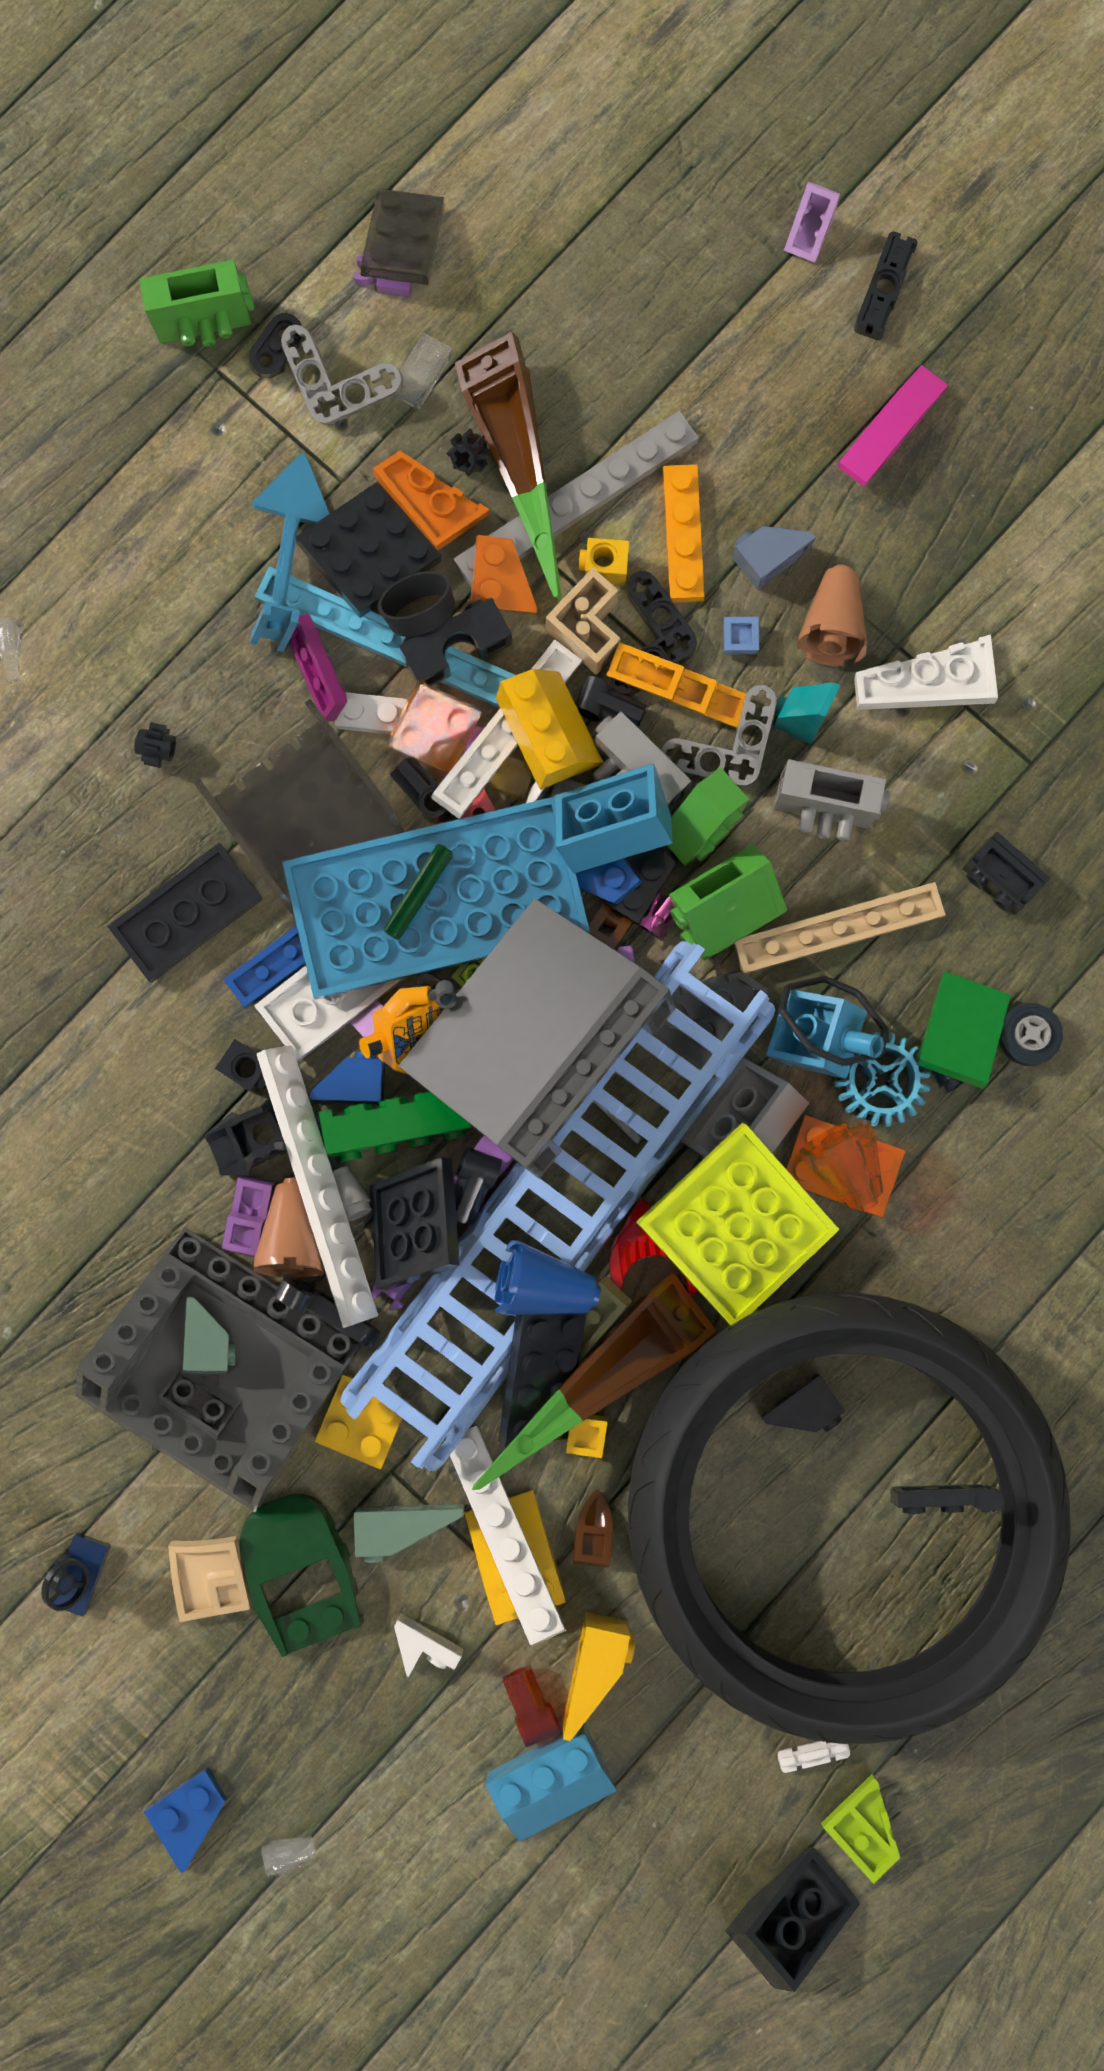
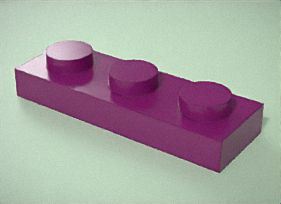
(317, 669)

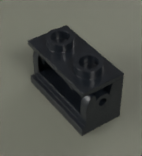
(1005, 874)

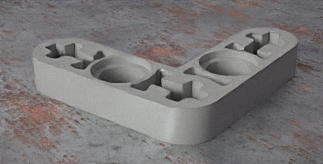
(324, 387)
(740, 748)

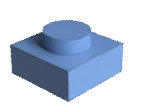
(740, 635)

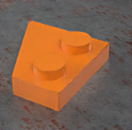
(500, 576)

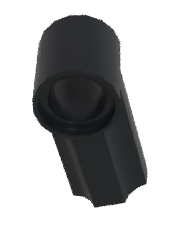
(601, 700)
(418, 787)
(475, 1176)

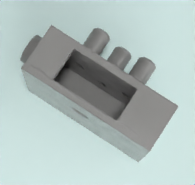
(628, 748)
(830, 797)

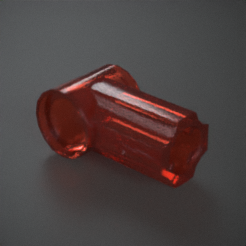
(533, 1714)

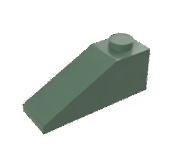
(390, 1529)

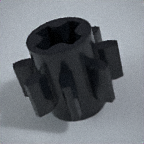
(469, 452)
(155, 745)

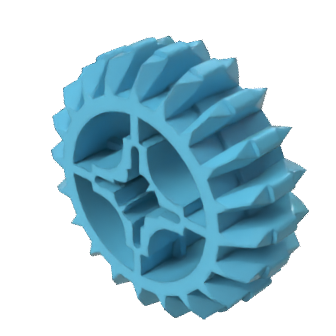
(893, 1091)

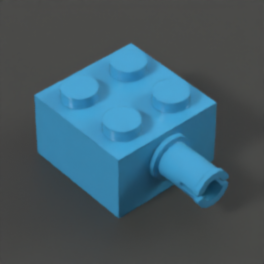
(828, 1025)

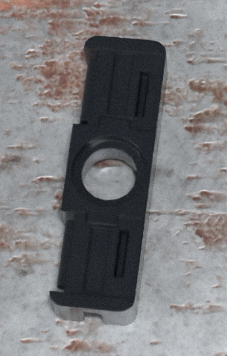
(877, 304)

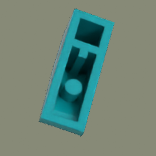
(804, 710)

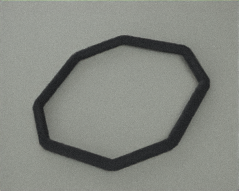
(803, 1039)

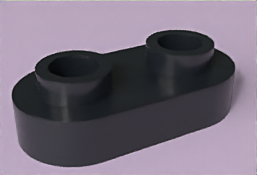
(270, 346)

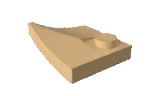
(208, 1578)

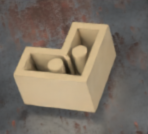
(579, 624)

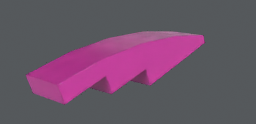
(892, 426)

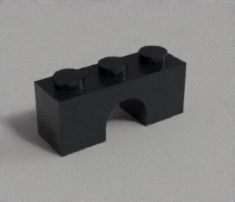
(478, 625)

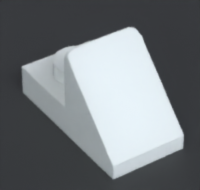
(416, 1638)

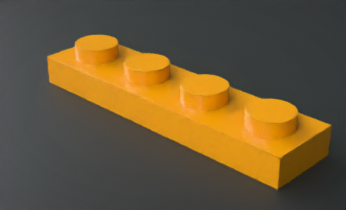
(683, 533)

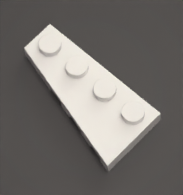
(943, 678)

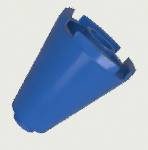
(542, 1284)

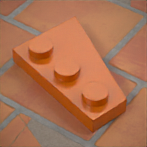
(431, 504)

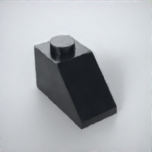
(807, 1409)

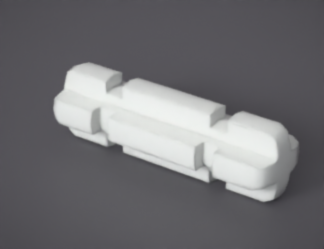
(811, 1755)

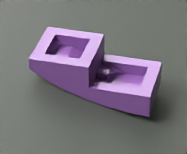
(248, 1214)

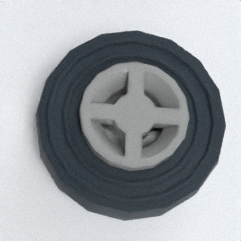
(1041, 1027)

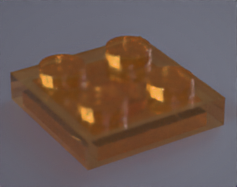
(434, 727)

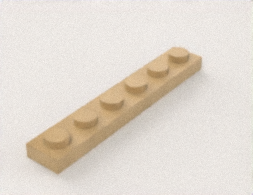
(839, 928)

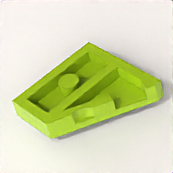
(864, 1830)

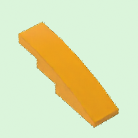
(677, 685)

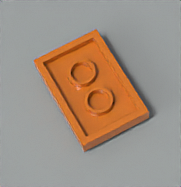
(889, 1159)

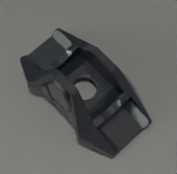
(235, 1145)

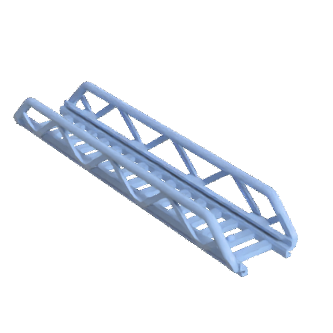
(595, 1231)

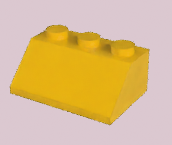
(547, 726)

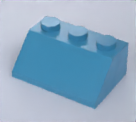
(612, 819)
(549, 1783)

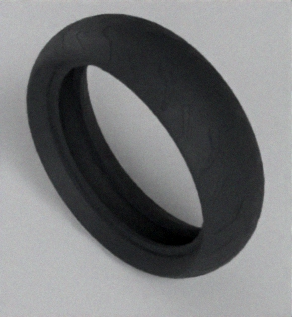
(997, 1629)

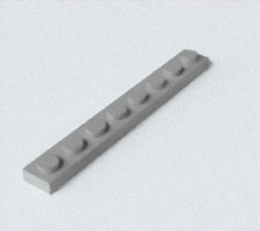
(599, 484)

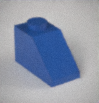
(353, 1082)

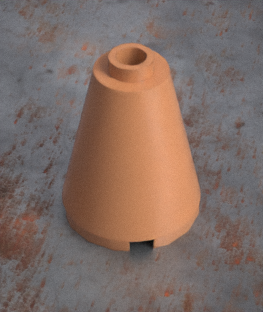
(835, 620)
(287, 1237)

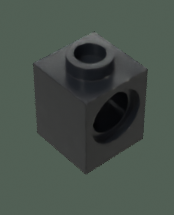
(230, 1067)

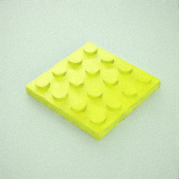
(738, 1225)

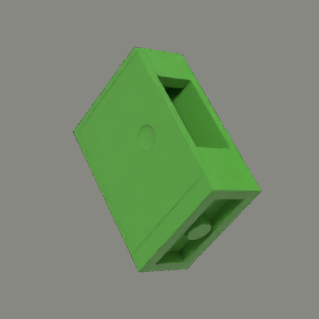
(198, 303)
(728, 901)

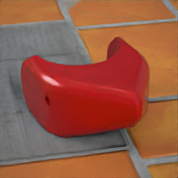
(633, 1244)

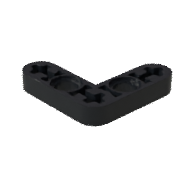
(664, 634)
(303, 1297)

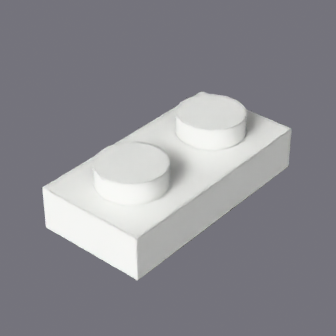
(370, 713)

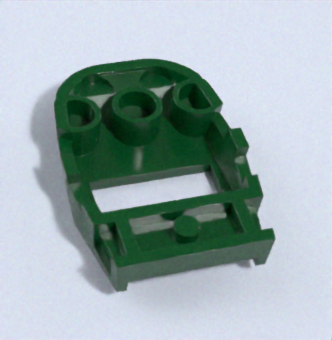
(284, 1539)

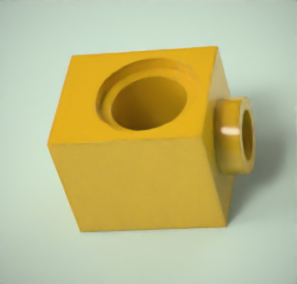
(614, 550)
(588, 1437)

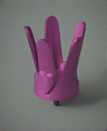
(656, 921)

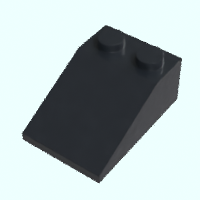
(793, 1920)

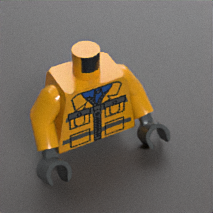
(405, 1021)

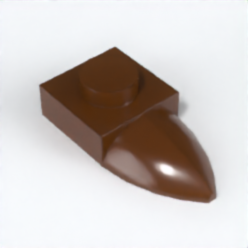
(593, 1533)

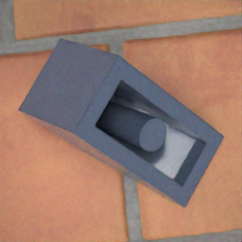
(770, 552)

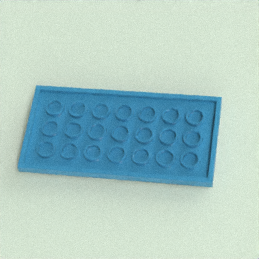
(494, 875)

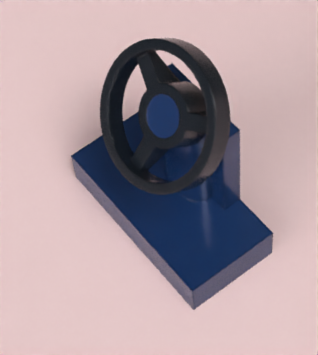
(75, 1575)

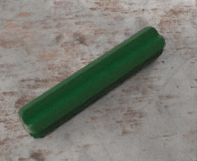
(418, 891)

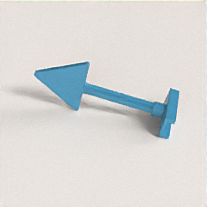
(297, 499)

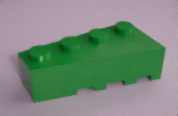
(389, 1124)

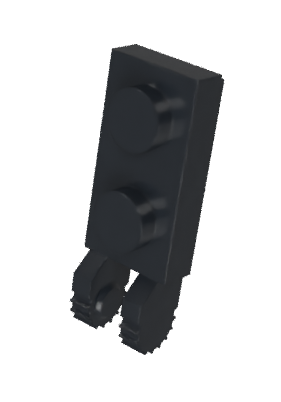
(947, 1497)

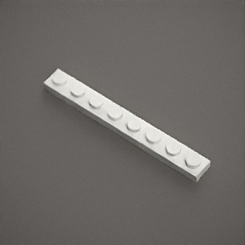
(317, 1185)

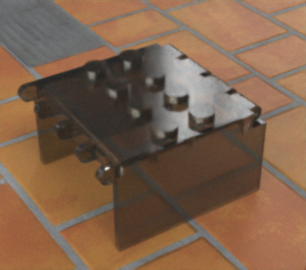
(303, 805)

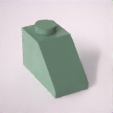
(205, 1342)

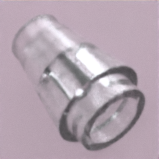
(287, 1854)

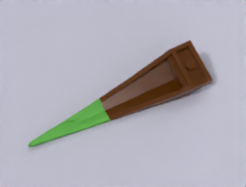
(503, 405)
(643, 1343)

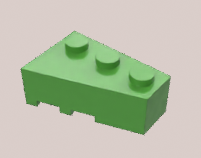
(706, 817)

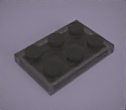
(402, 236)

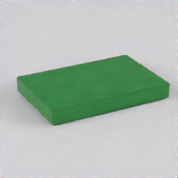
(963, 1030)

